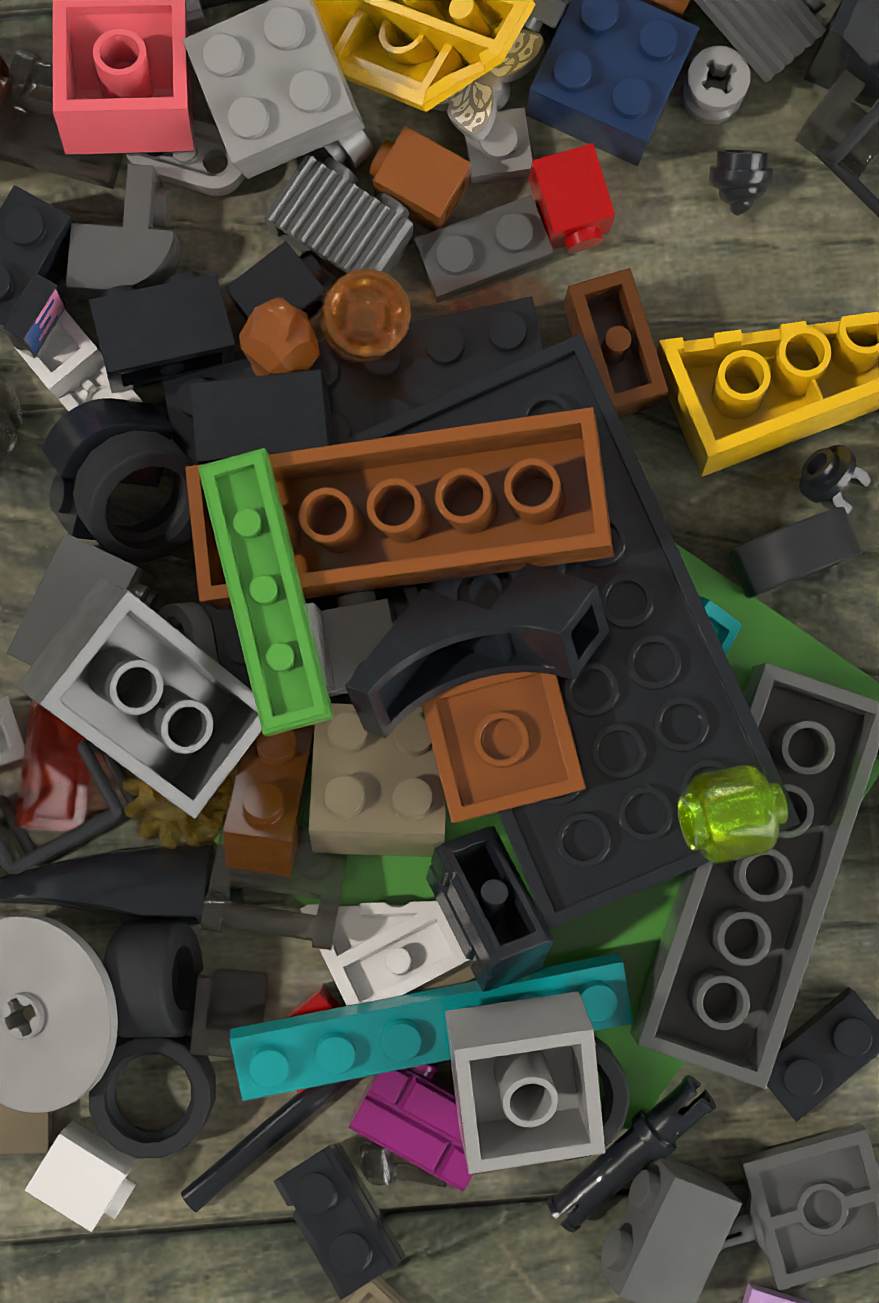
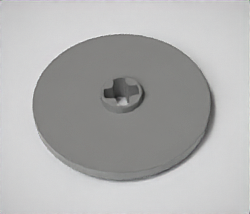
(76, 1018)

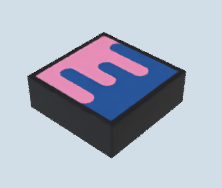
(34, 315)

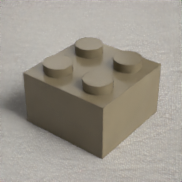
(375, 790)

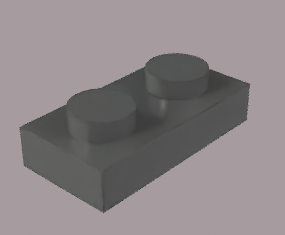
(484, 248)

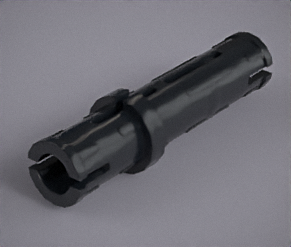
(649, 1137)

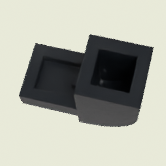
(83, 431)

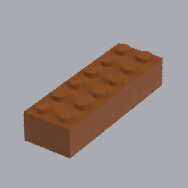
(431, 506)

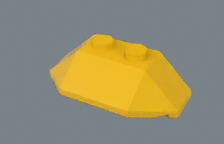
(421, 47)

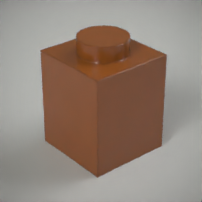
(421, 177)

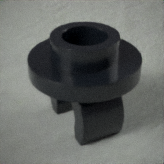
(828, 473)

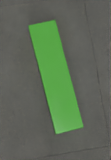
(265, 592)

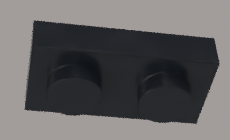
(824, 1053)

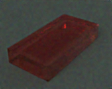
(52, 775)

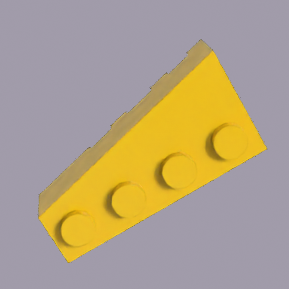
(770, 386)

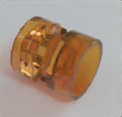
(364, 315)

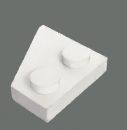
(390, 949)

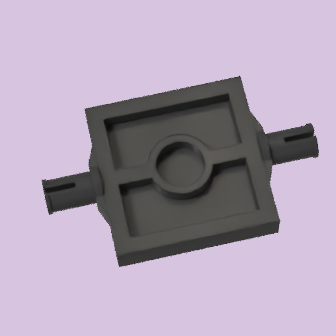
(812, 1206)

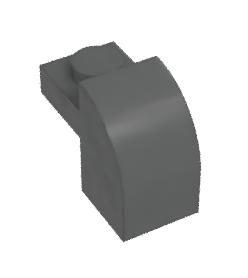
(128, 254)

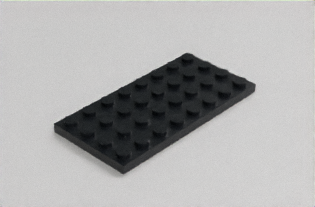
(652, 696)

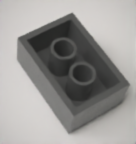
(145, 696)

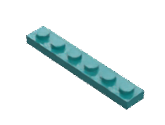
(404, 1028)

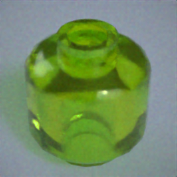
(731, 813)

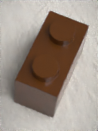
(618, 339)
(269, 802)

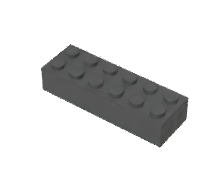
(750, 923)

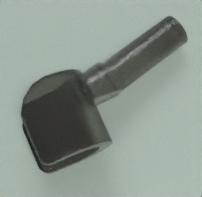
(381, 1168)

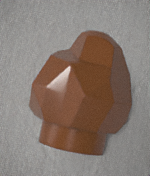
(278, 339)

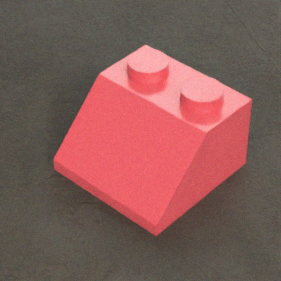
(122, 76)

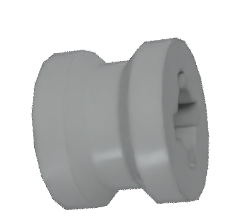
(706, 97)

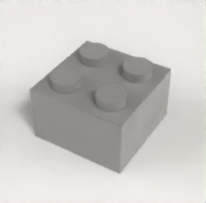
(273, 84)
(525, 1082)

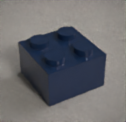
(611, 73)

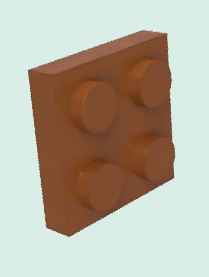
(502, 744)

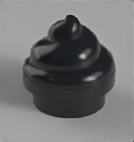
(740, 177)

